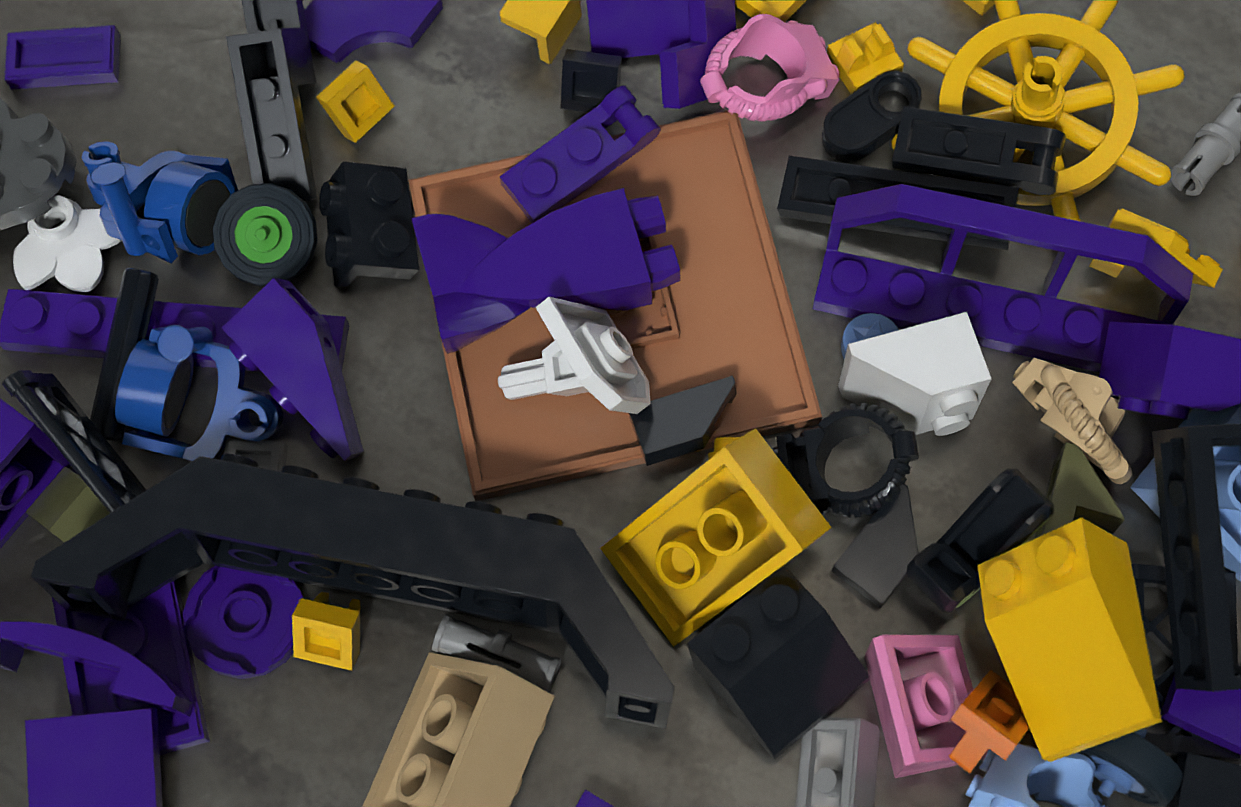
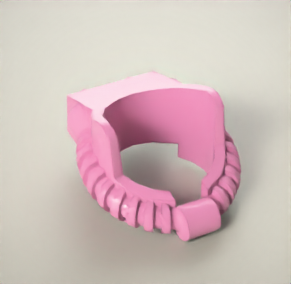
(793, 47)

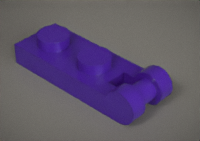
(579, 156)

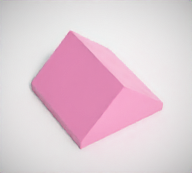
(916, 693)

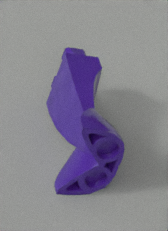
(572, 254)

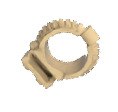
(1078, 410)

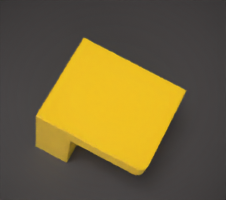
(544, 20)

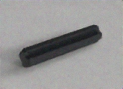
(127, 329)

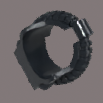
(808, 454)

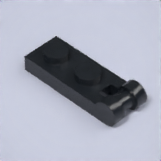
(977, 149)

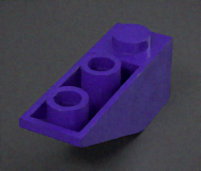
(298, 355)

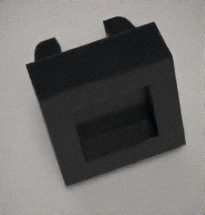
(588, 79)

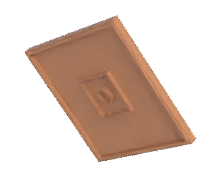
(714, 323)

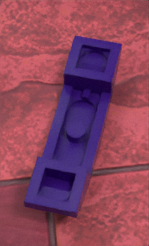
(135, 678)

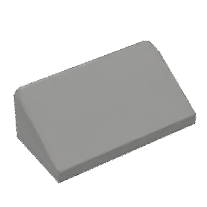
(838, 764)

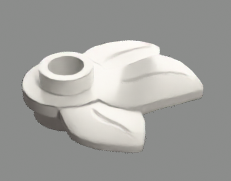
(67, 251)

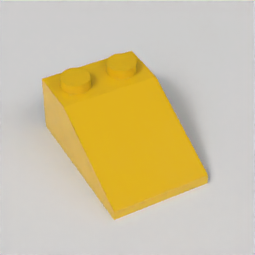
(715, 536)
(1071, 637)

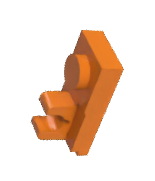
(991, 721)

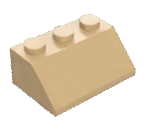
(461, 737)

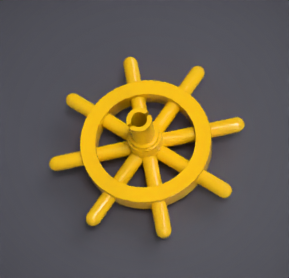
(1041, 96)

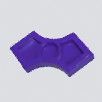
(346, 25)

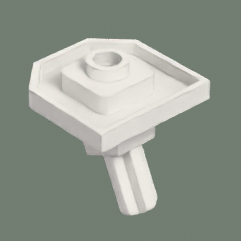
(584, 358)

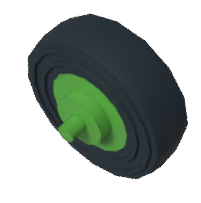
(265, 234)

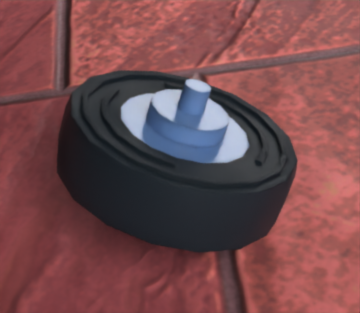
(1135, 769)

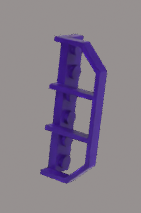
(999, 315)

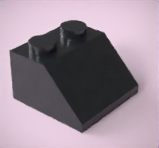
(778, 661)

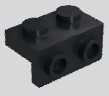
(368, 223)

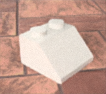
(921, 374)

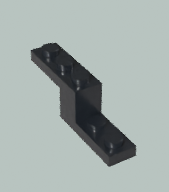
(266, 75)

